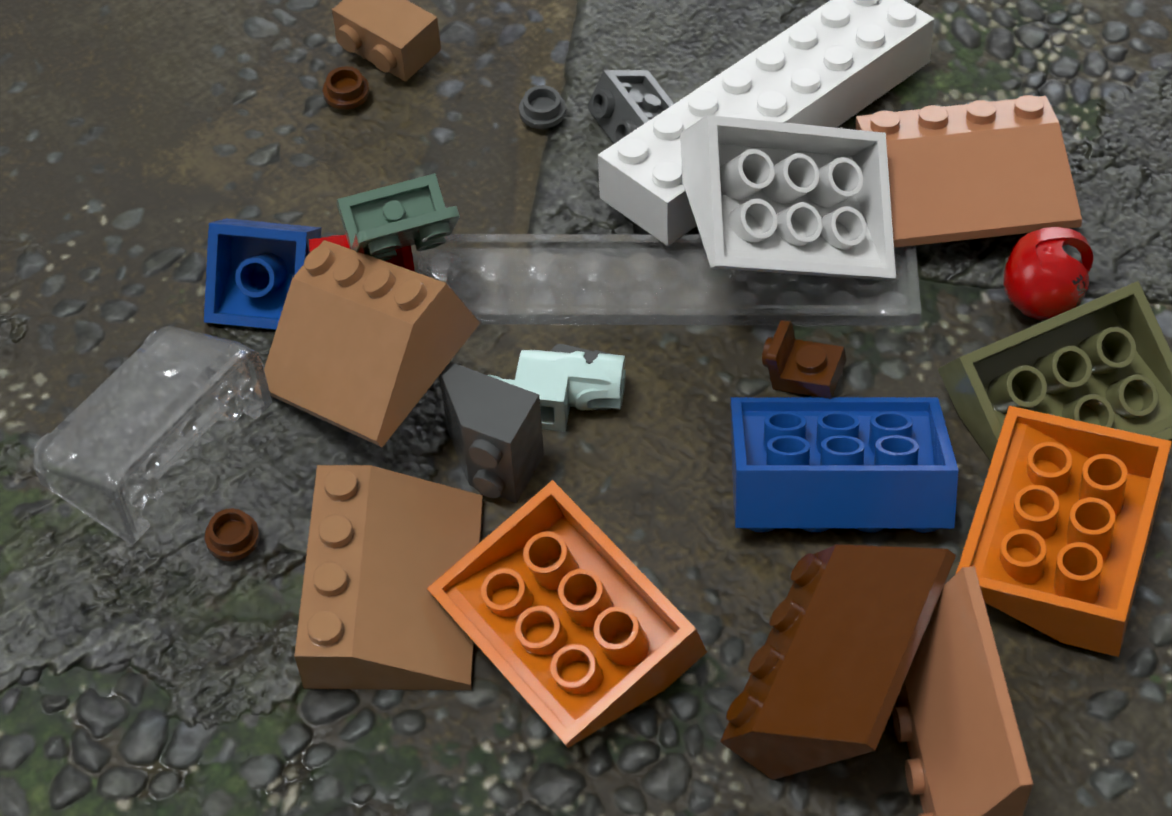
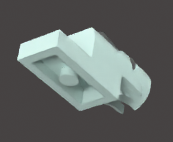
(570, 379)

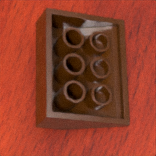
(835, 656)

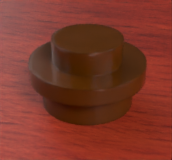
(345, 88)
(231, 535)

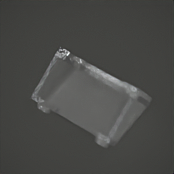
(144, 420)

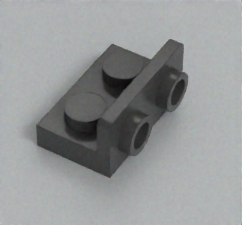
(626, 101)

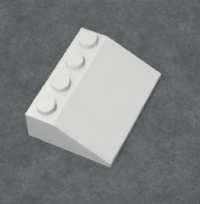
(790, 197)

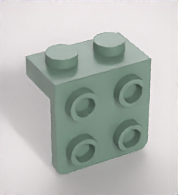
(397, 217)

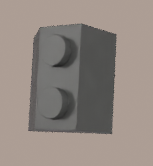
(492, 430)

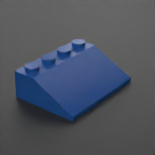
(842, 464)

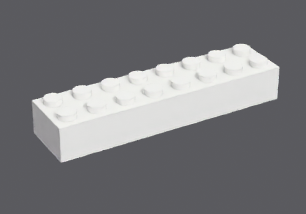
(805, 75)

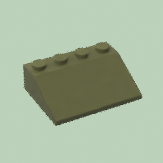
(1087, 365)

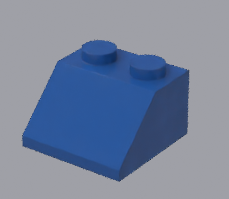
(252, 270)

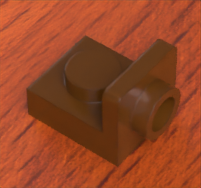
(802, 364)

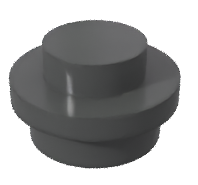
(542, 107)

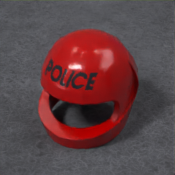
(1043, 277)

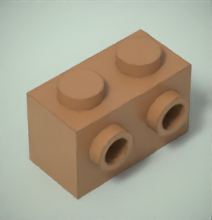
(388, 33)

